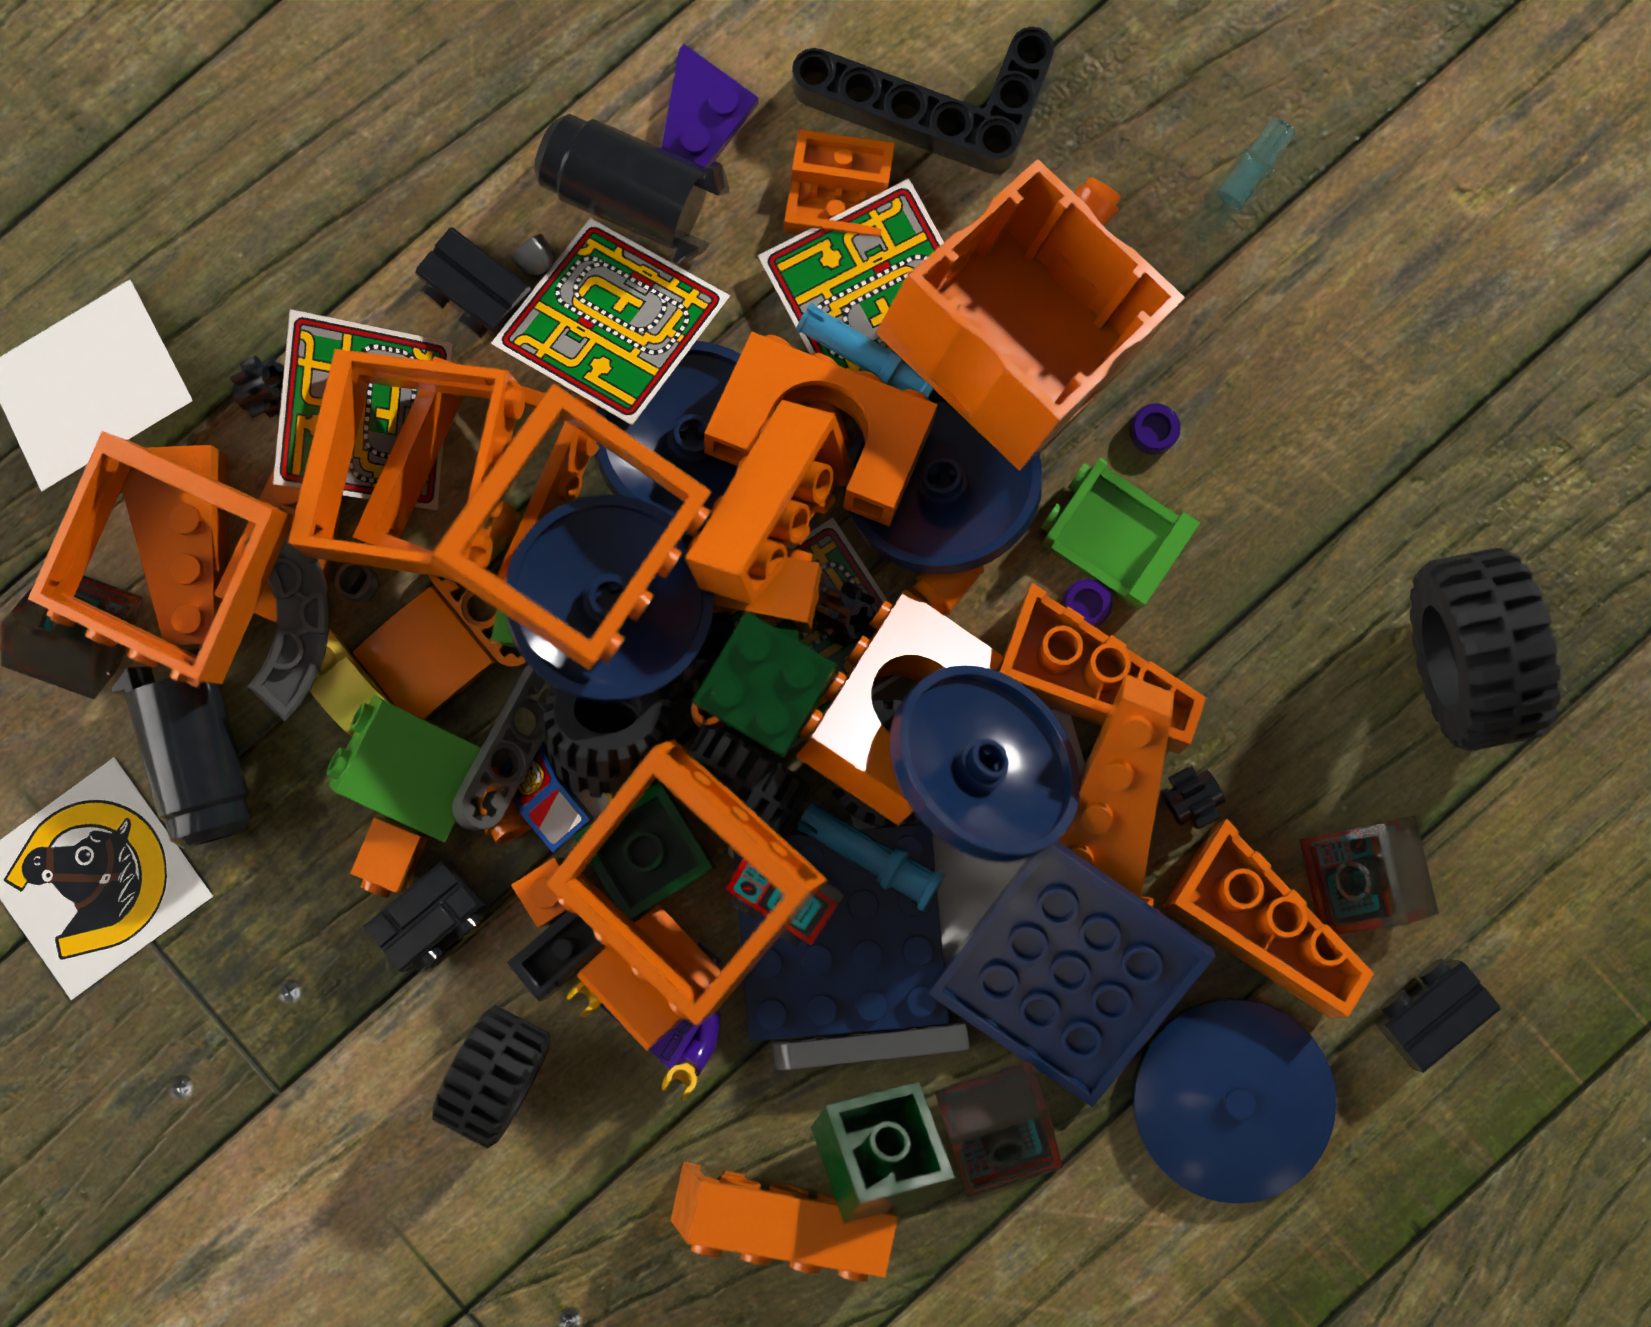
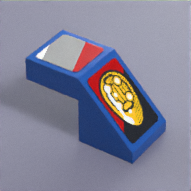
(549, 803)

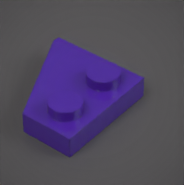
(704, 109)

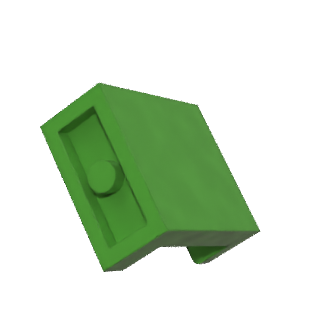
(1117, 534)
(402, 767)

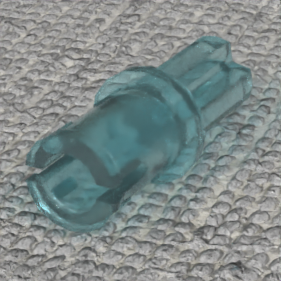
(1256, 163)

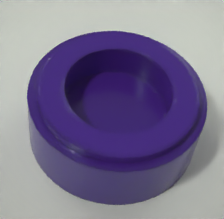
(1154, 428)
(1090, 600)

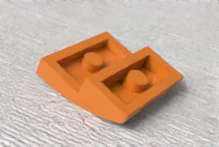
(833, 176)
(424, 655)
(638, 1004)

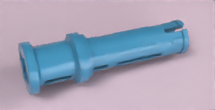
(861, 350)
(891, 866)

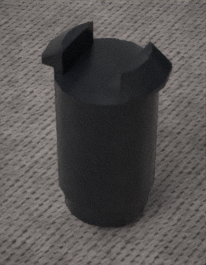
(628, 182)
(187, 756)

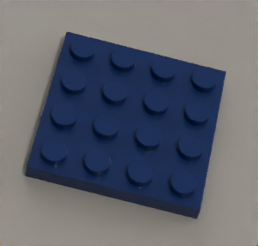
(867, 962)
(1071, 971)

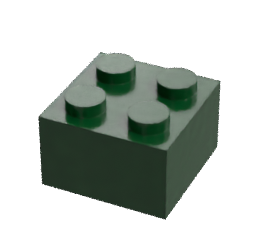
(765, 684)
(649, 854)
(881, 1152)

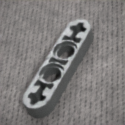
(507, 738)
(870, 1046)

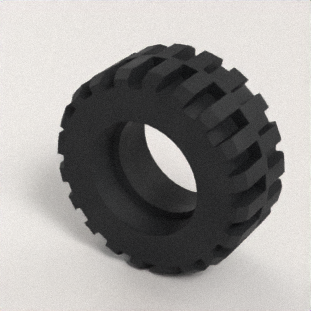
(1485, 649)

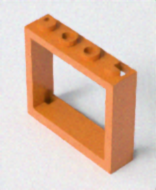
(335, 441)
(417, 451)
(82, 531)
(449, 554)
(738, 827)

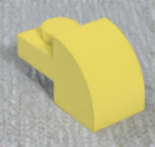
(343, 684)

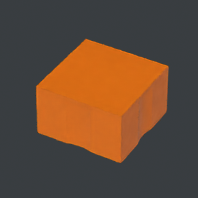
(1027, 314)

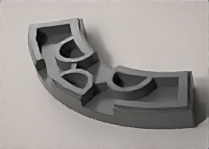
(299, 635)

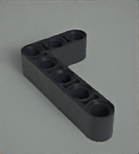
(932, 107)

